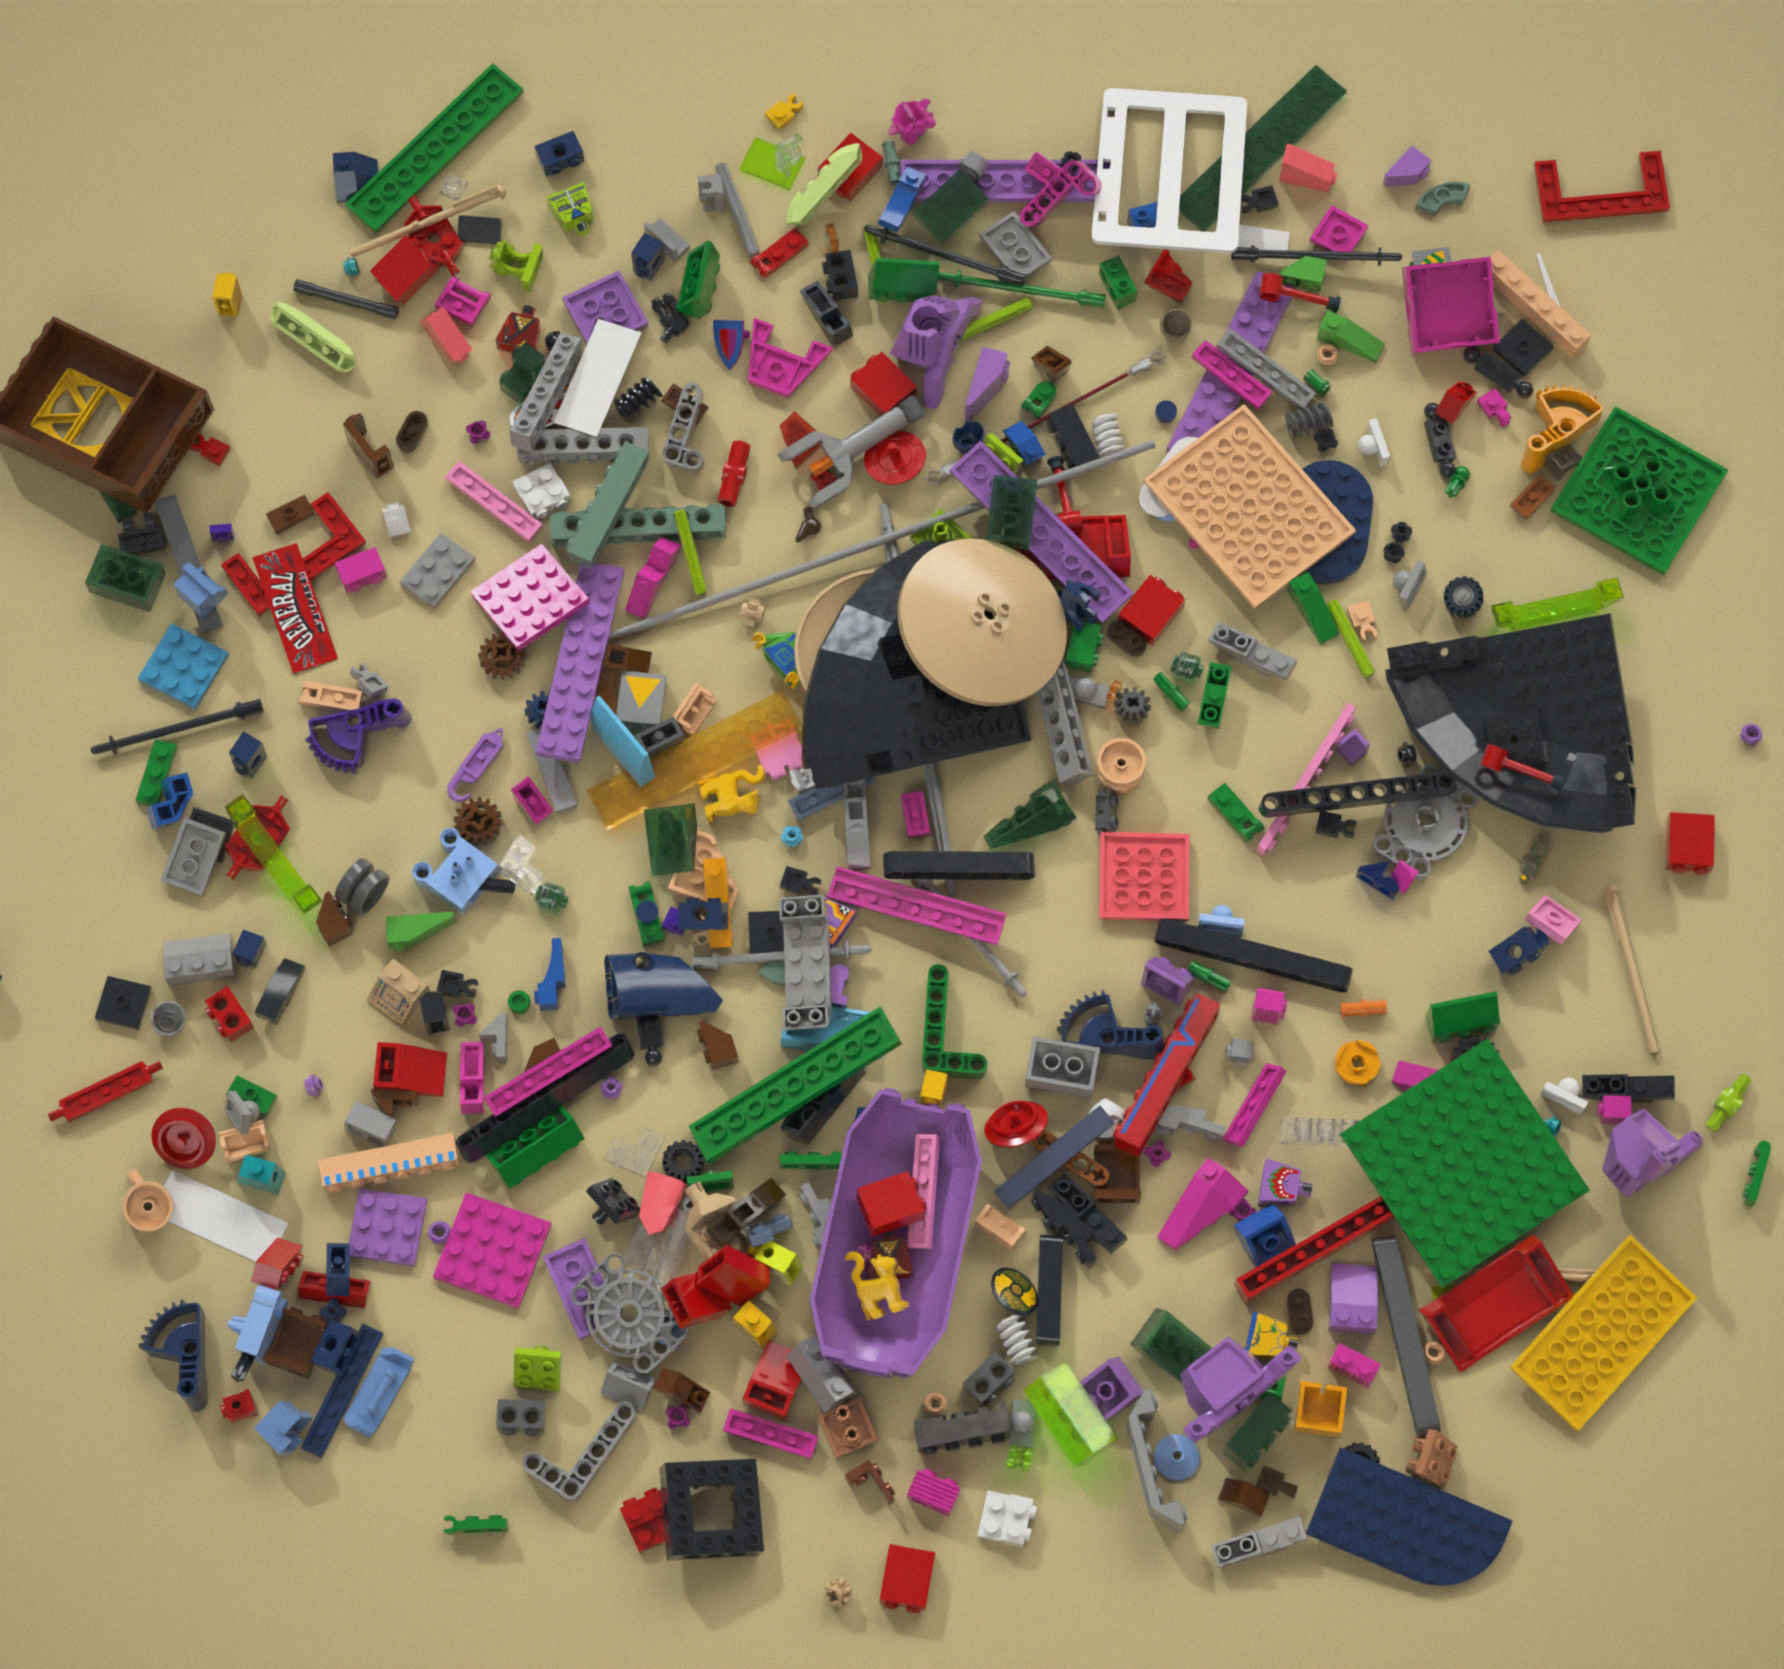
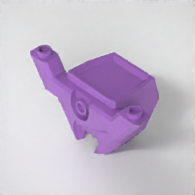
(929, 338)
(1644, 1152)
(1228, 1382)

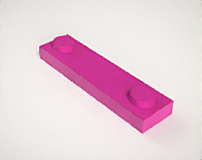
(1231, 375)
(1254, 1105)
(770, 1433)

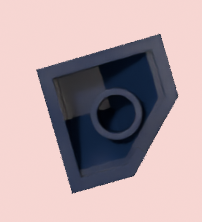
(352, 173)

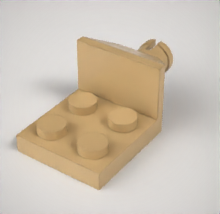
(704, 1213)

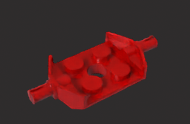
(449, 245)
(239, 850)

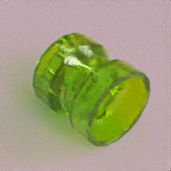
(1014, 1457)

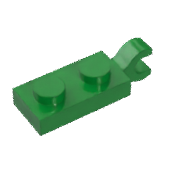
(473, 1524)

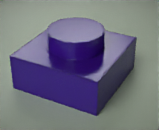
(222, 533)
(671, 922)

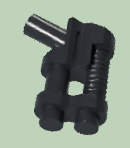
(675, 322)

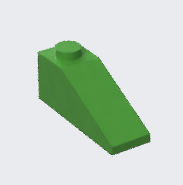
(1349, 336)
(412, 929)

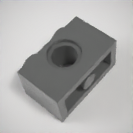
(660, 737)

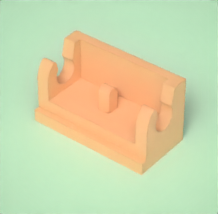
(694, 709)
(238, 1145)
(999, 1227)

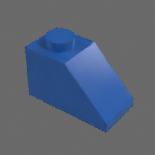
(1024, 443)

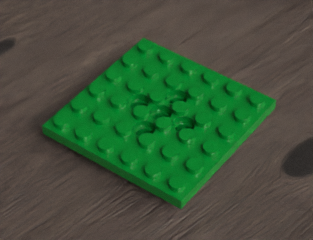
(1652, 527)

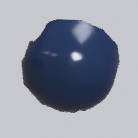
(968, 436)

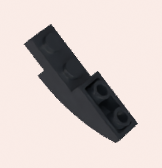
(1640, 1088)
(1061, 1218)
(1097, 1223)

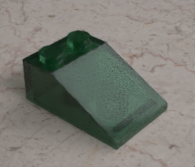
(671, 838)
(1169, 1343)

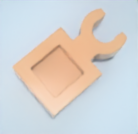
(1362, 617)

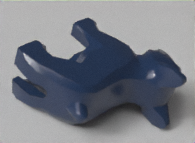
(1075, 603)

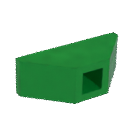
(1214, 695)

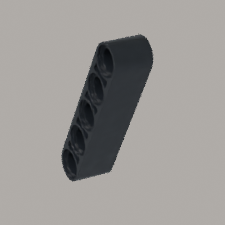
(1049, 1290)

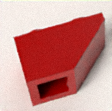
(1455, 401)

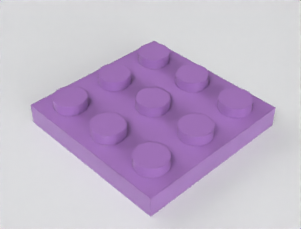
(604, 300)
(387, 1227)

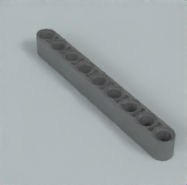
(1405, 1335)

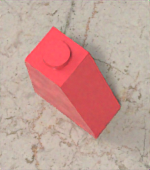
(1307, 169)
(446, 335)

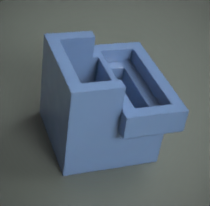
(199, 590)
(282, 1427)

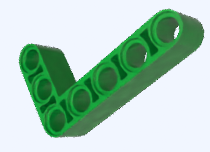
(937, 1031)

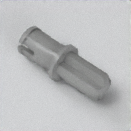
(1152, 1014)

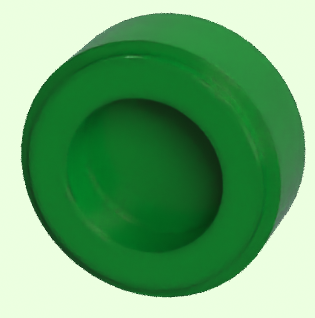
(519, 1002)

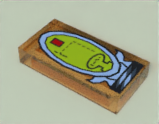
(831, 238)

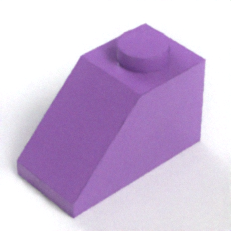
(1408, 169)

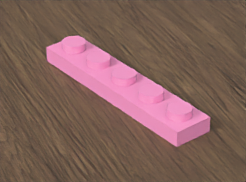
(494, 501)
(925, 1172)

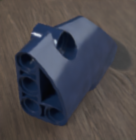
(660, 988)

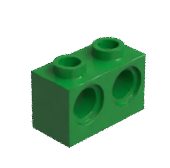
(1117, 282)

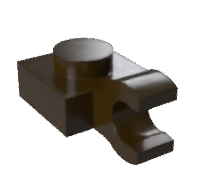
(1272, 1482)

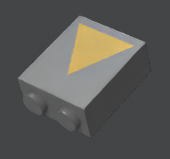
(641, 700)

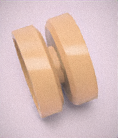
(1121, 765)
(147, 1192)

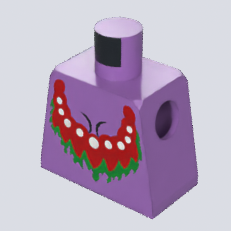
(1281, 1185)

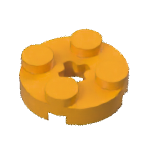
(1354, 1050)

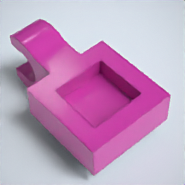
(1495, 405)

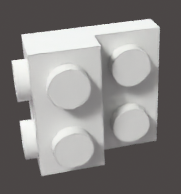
(541, 491)
(1006, 1518)

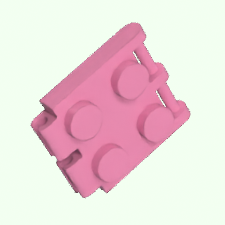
(780, 756)

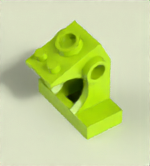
(504, 252)

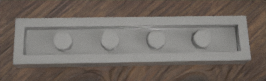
(1265, 369)

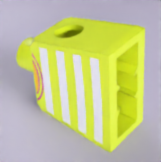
(782, 1262)

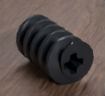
(636, 397)

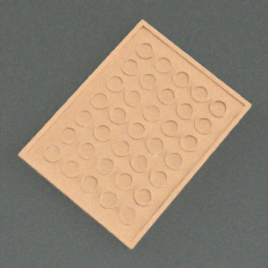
(1249, 506)

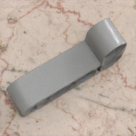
(686, 425)

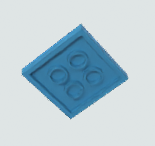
(183, 666)

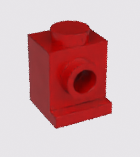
(246, 1409)

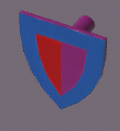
(729, 340)

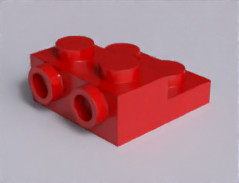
(645, 1519)

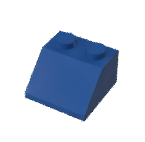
(1265, 1234)

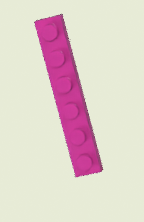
(547, 1071)

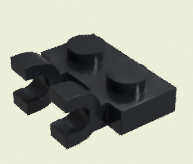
(141, 540)

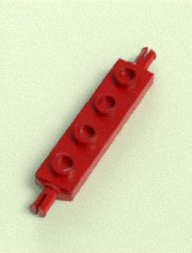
(105, 1091)

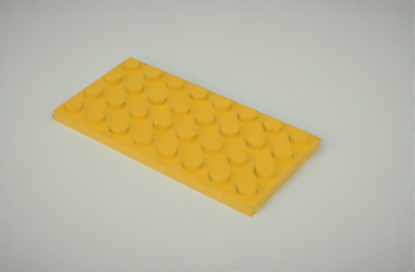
(1603, 1333)

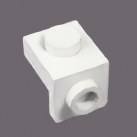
(396, 519)
(802, 779)

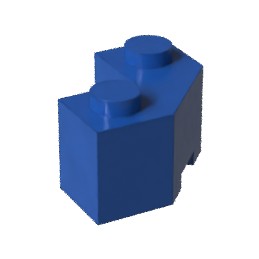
(178, 794)

